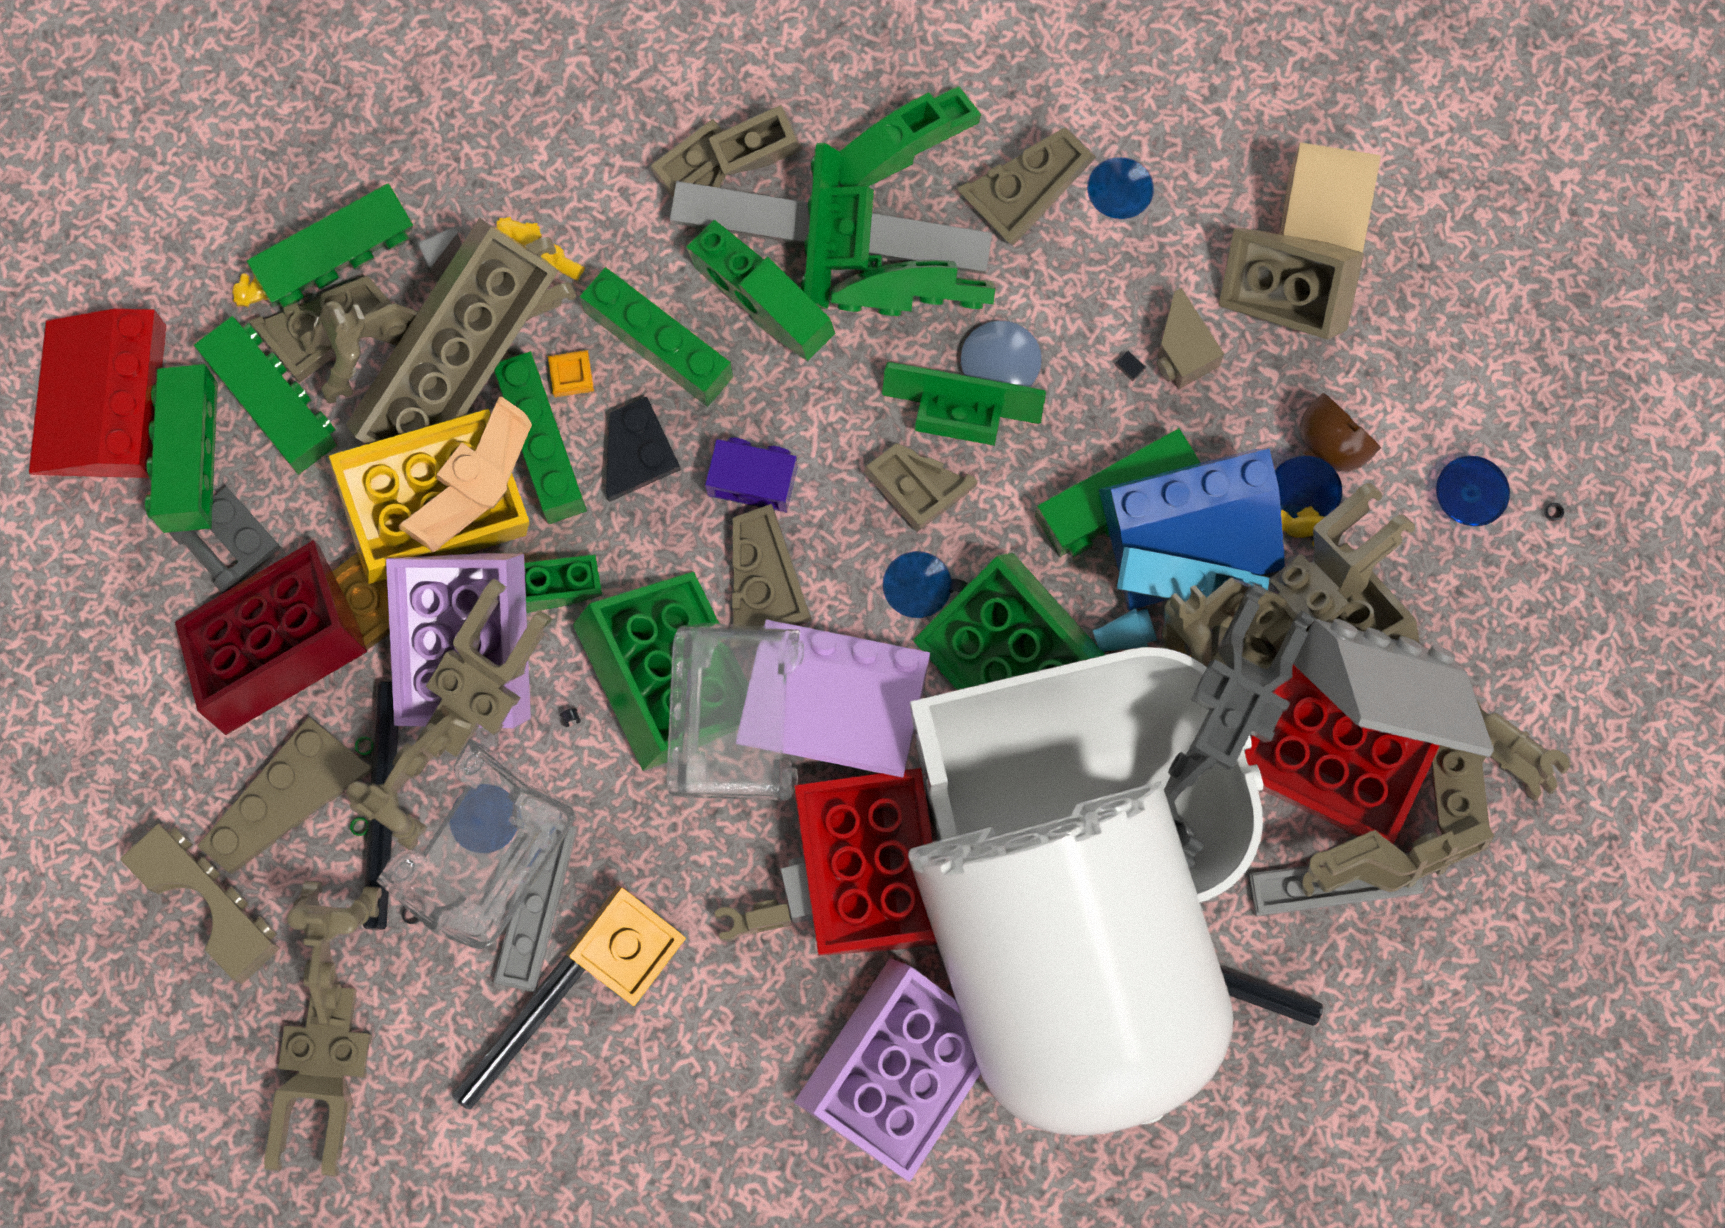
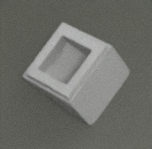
(440, 251)

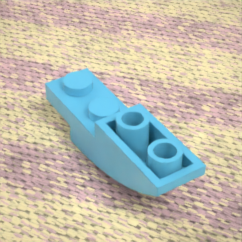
(1166, 575)

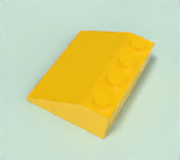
(398, 476)

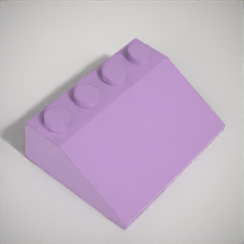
(427, 609)
(852, 701)
(895, 1070)

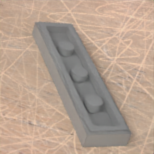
(1282, 892)
(533, 922)

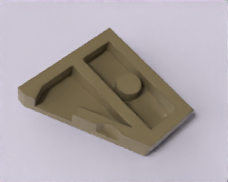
(691, 161)
(917, 484)

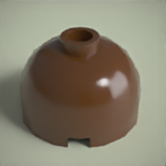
(1335, 436)

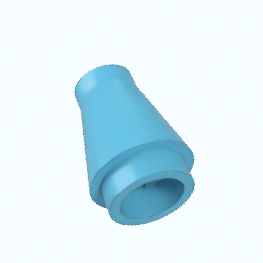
(1126, 632)

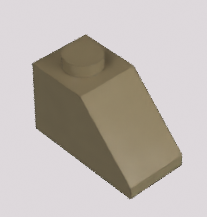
(756, 142)
(1186, 344)

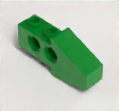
(761, 290)

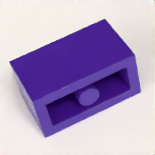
(751, 474)

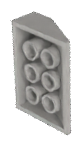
(1395, 685)

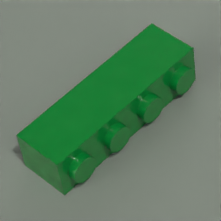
(330, 246)
(656, 336)
(266, 395)
(544, 446)
(182, 449)
(1078, 513)

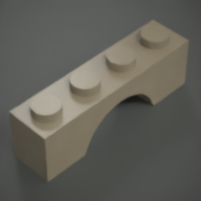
(236, 940)

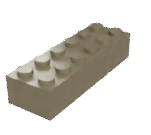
(455, 337)

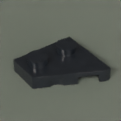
(636, 450)

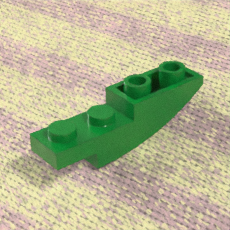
(903, 134)
(894, 285)
(561, 582)

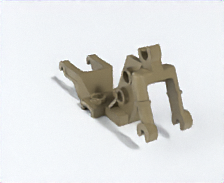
(389, 325)
(1301, 586)
(471, 697)
(1459, 812)
(326, 1046)

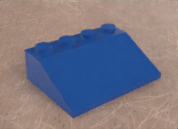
(1201, 512)

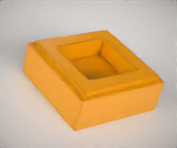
(571, 373)

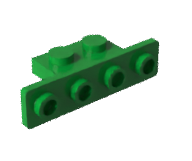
(837, 226)
(961, 404)

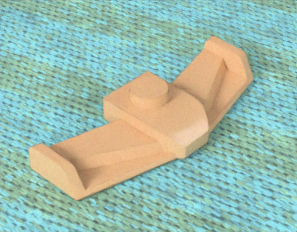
(472, 479)

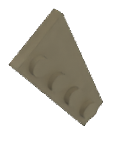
(293, 785)

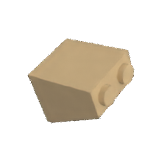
(1330, 195)

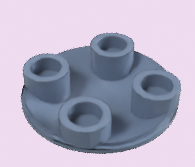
(1002, 354)

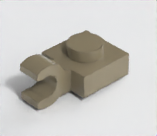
(765, 917)

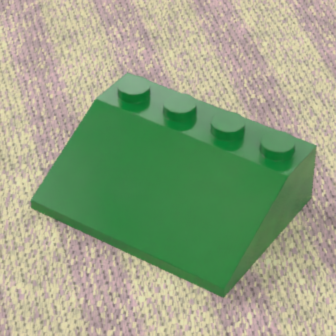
(1003, 629)
(632, 651)

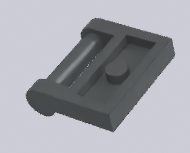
(238, 533)

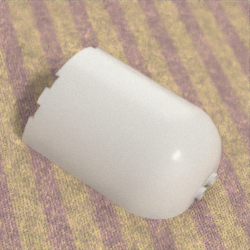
(1078, 733)
(1081, 963)

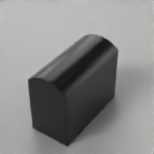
(1130, 366)

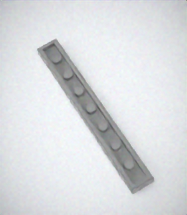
(789, 222)

